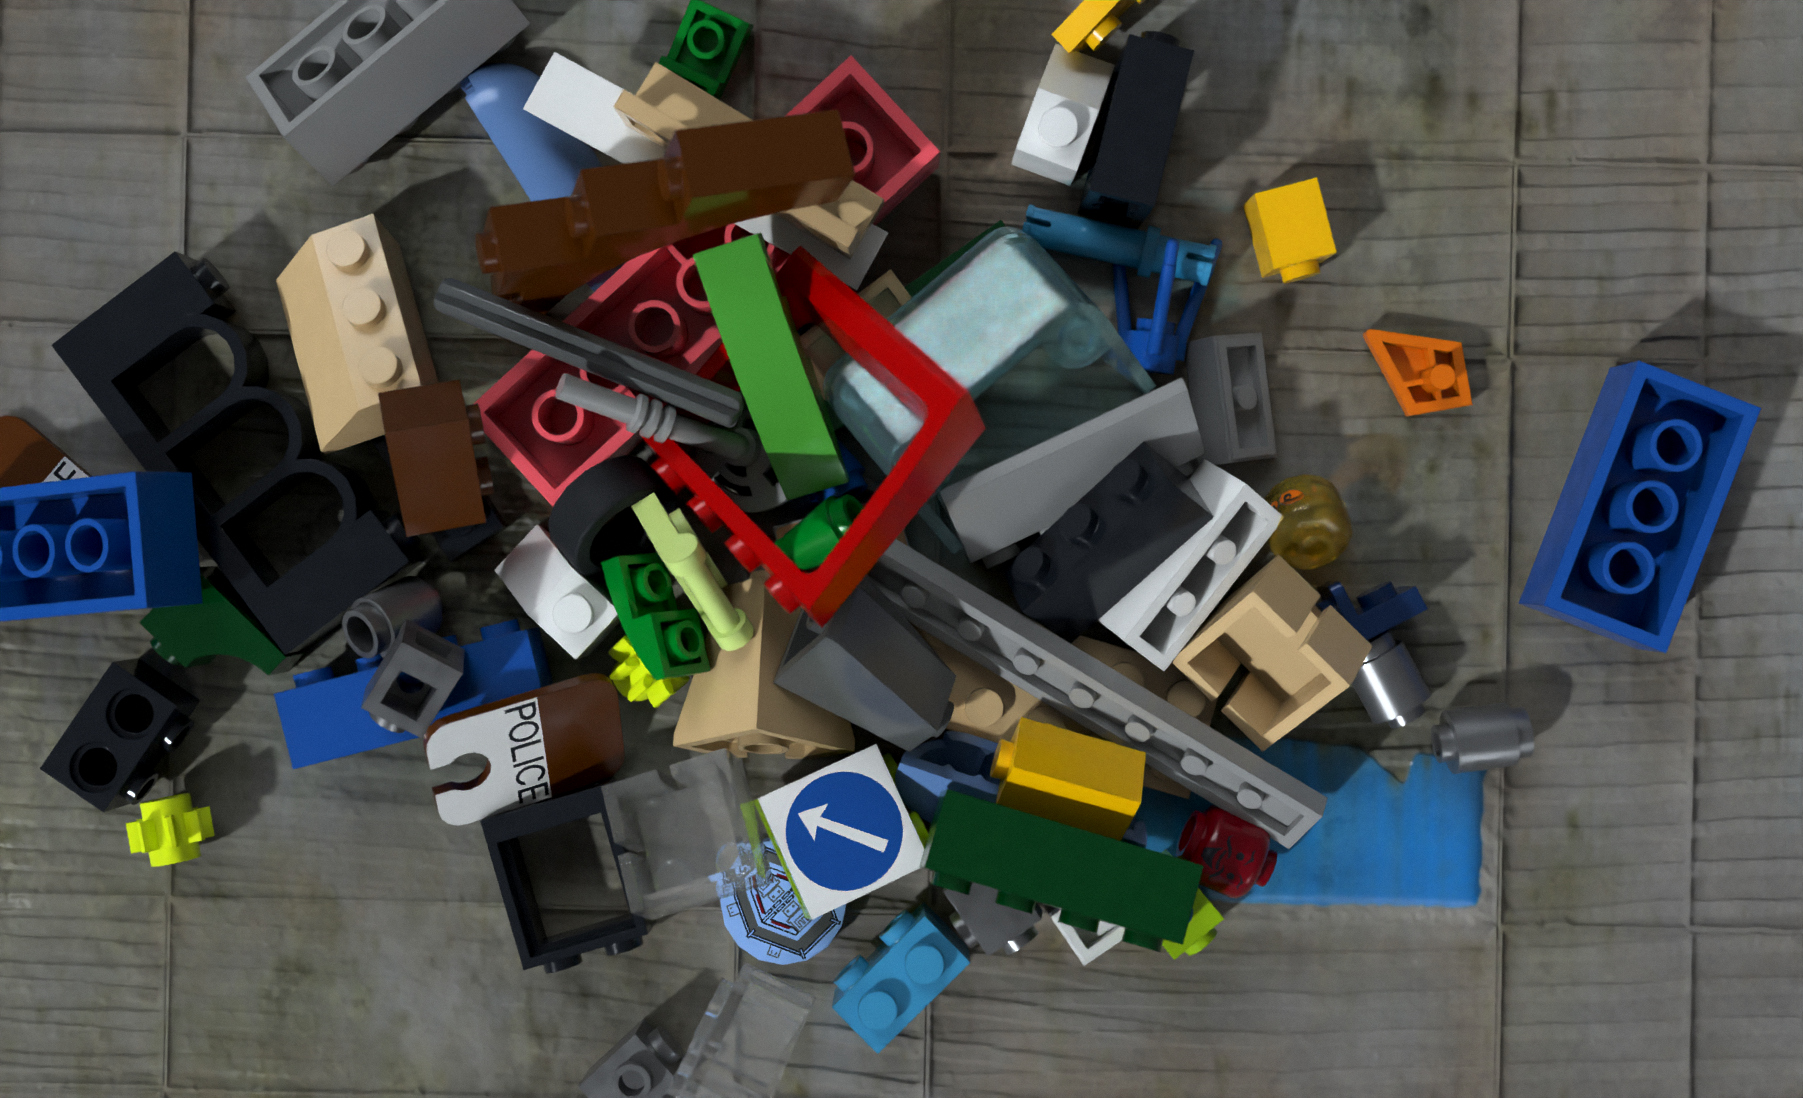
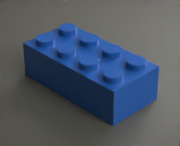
(1639, 506)
(98, 545)

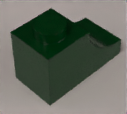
(218, 626)

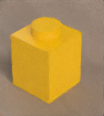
(1290, 230)

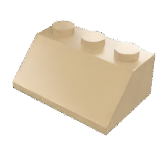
(353, 328)

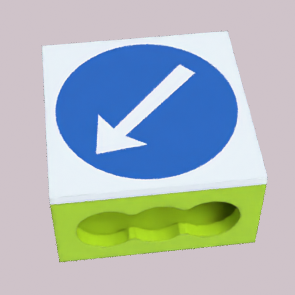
(843, 831)

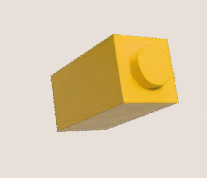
(1069, 778)

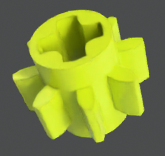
(636, 681)
(170, 829)

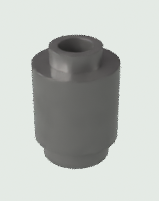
(378, 616)
(1390, 683)
(1482, 737)

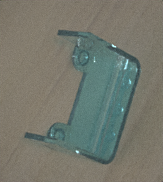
(977, 326)

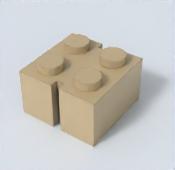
(1287, 644)

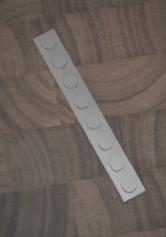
(1096, 695)

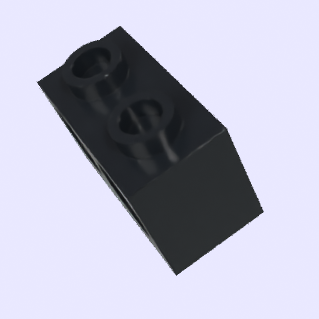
(111, 723)

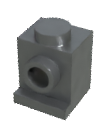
(413, 706)

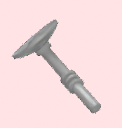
(728, 445)

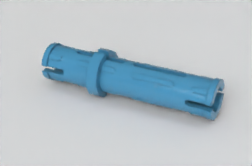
(1117, 244)

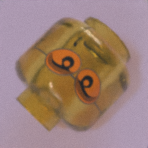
(1312, 523)

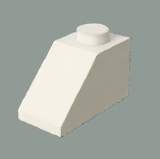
(1062, 115)
(556, 595)

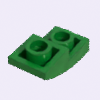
(707, 47)
(661, 635)

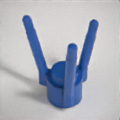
(1153, 338)

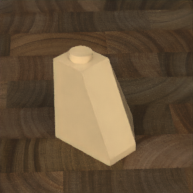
(740, 704)

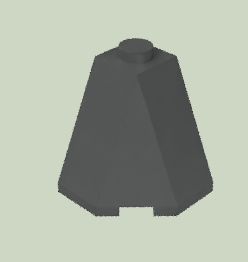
(870, 669)

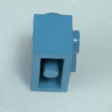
(899, 977)

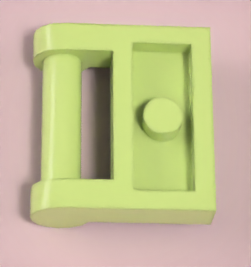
(694, 571)

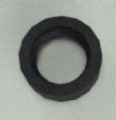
(593, 500)

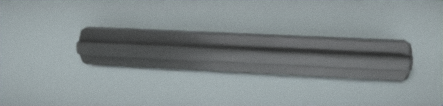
(589, 352)

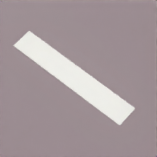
(583, 107)

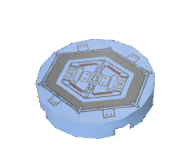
(771, 922)

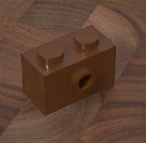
(434, 458)

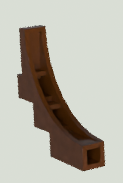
(629, 209)

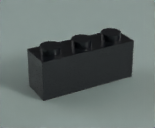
(1106, 543)

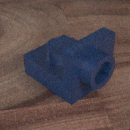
(1379, 606)

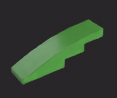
(771, 366)

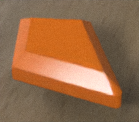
(1421, 370)

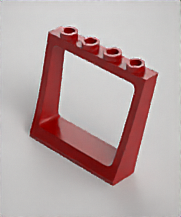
(908, 373)

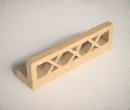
(673, 104)

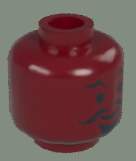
(1230, 850)

